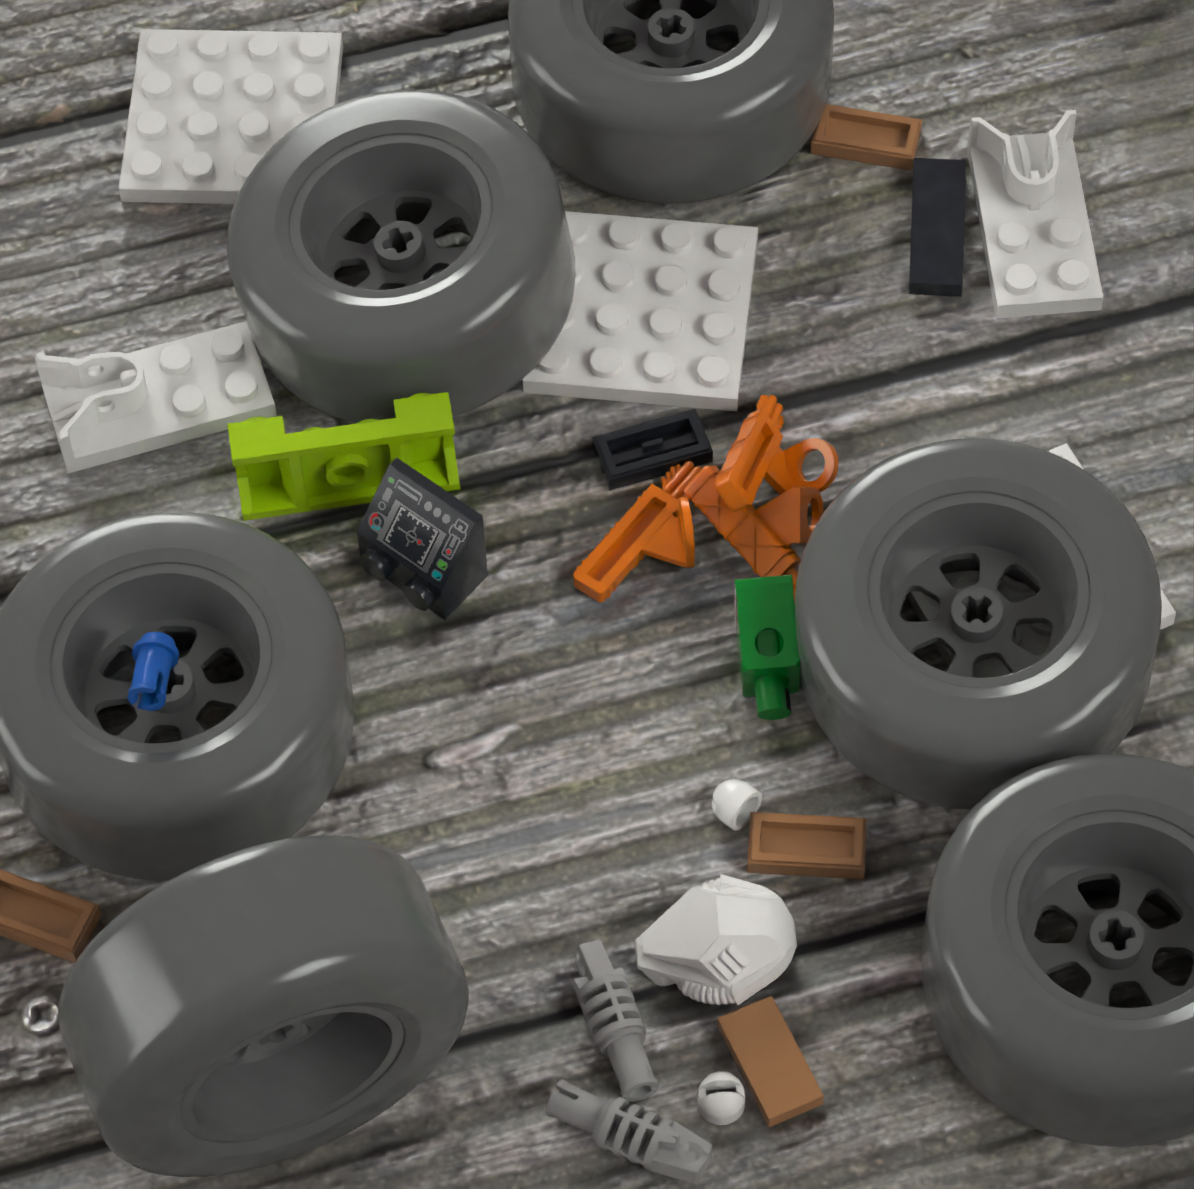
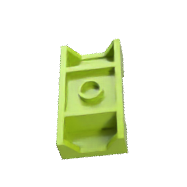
(339, 463)

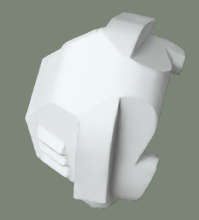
(719, 942)

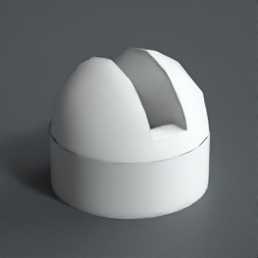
(734, 802)
(721, 1107)

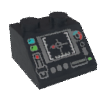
(422, 541)

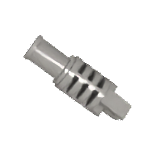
(614, 1020)
(633, 1132)

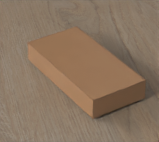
(867, 137)
(807, 845)
(45, 917)
(770, 1061)

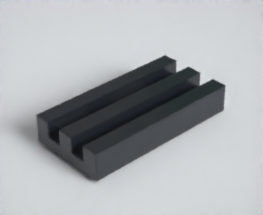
(655, 455)

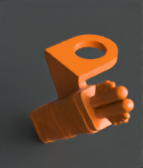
(758, 456)
(645, 529)
(764, 533)

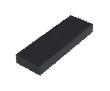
(937, 227)

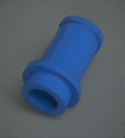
(154, 658)

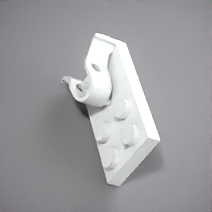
(1033, 220)
(153, 396)

